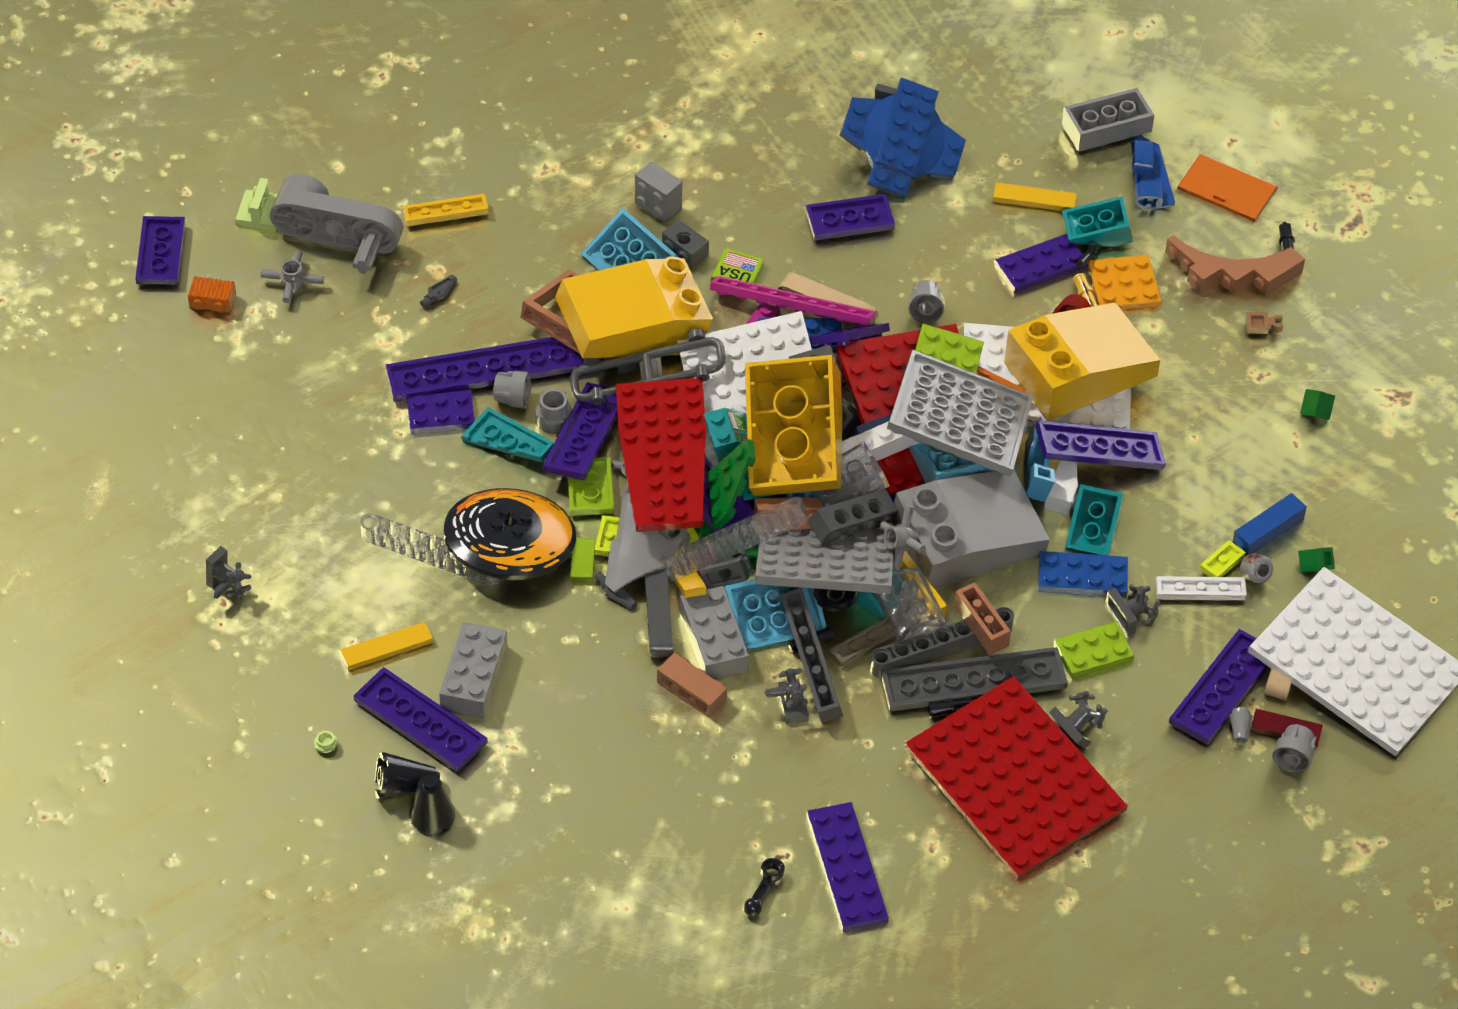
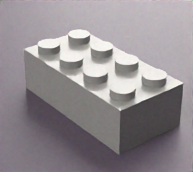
(1107, 119)
(714, 633)
(473, 670)

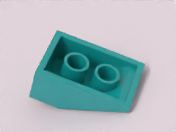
(1099, 222)
(1095, 520)

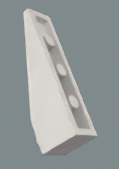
(1063, 493)

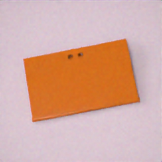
(1220, 182)

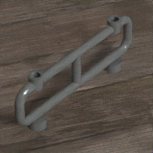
(696, 340)

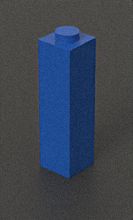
(1270, 524)

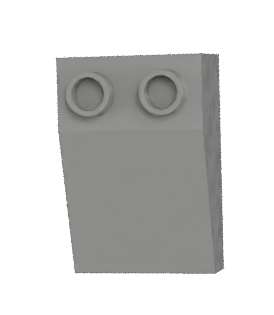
(971, 525)

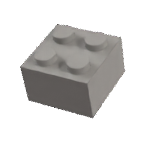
(658, 192)

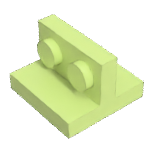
(256, 207)

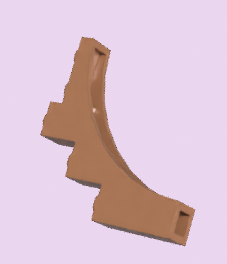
(1235, 274)

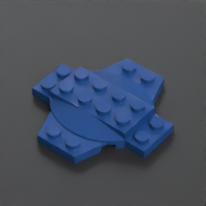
(902, 137)

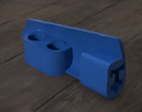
(1151, 178)

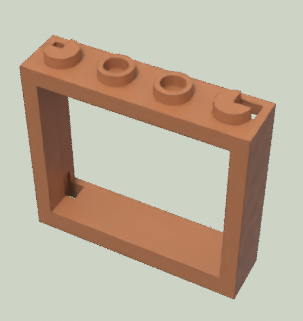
(545, 319)

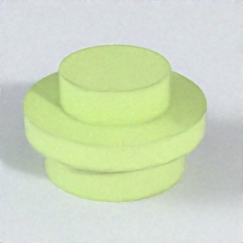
(325, 742)

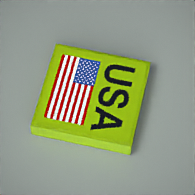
(738, 266)

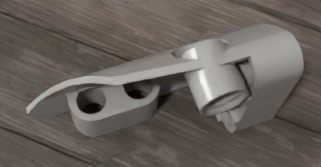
(638, 553)

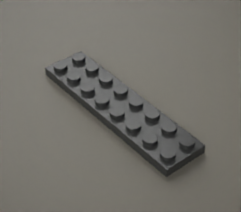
(971, 677)

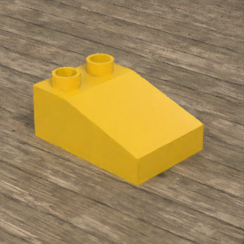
(632, 307)
(1078, 358)
(794, 425)

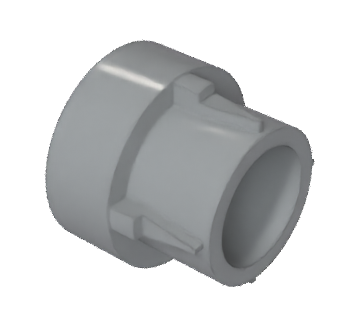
(926, 302)
(512, 388)
(552, 410)
(1295, 749)

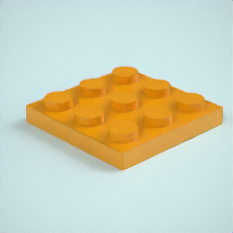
(1124, 281)

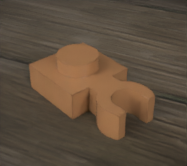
(1260, 323)

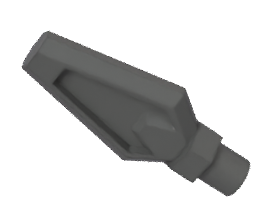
(438, 291)
(621, 596)

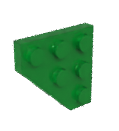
(728, 481)

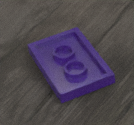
(440, 412)

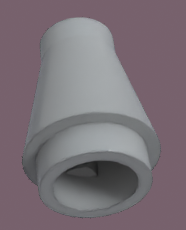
(1240, 724)

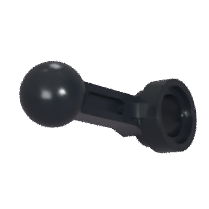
(753, 906)

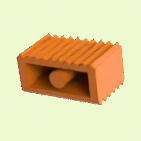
(212, 294)

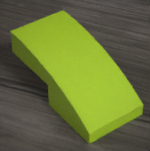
(583, 559)

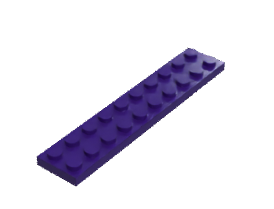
(479, 367)

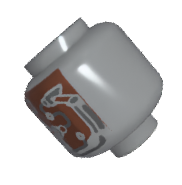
(1256, 568)

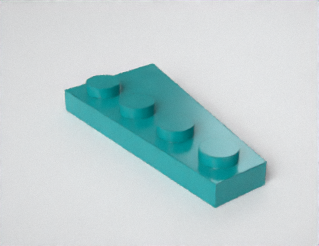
(506, 435)

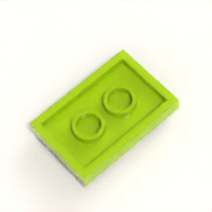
(950, 347)
(595, 493)
(1094, 649)

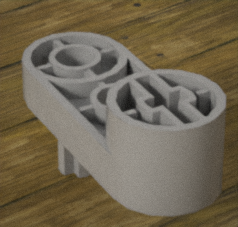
(309, 213)

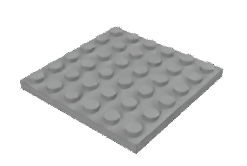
(960, 413)
(846, 564)

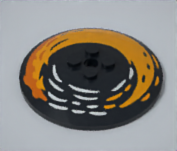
(531, 548)

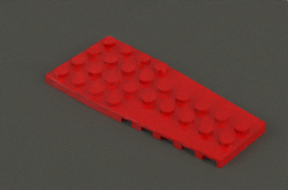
(664, 451)

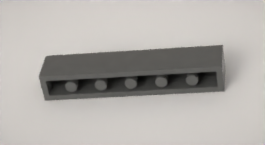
(811, 655)

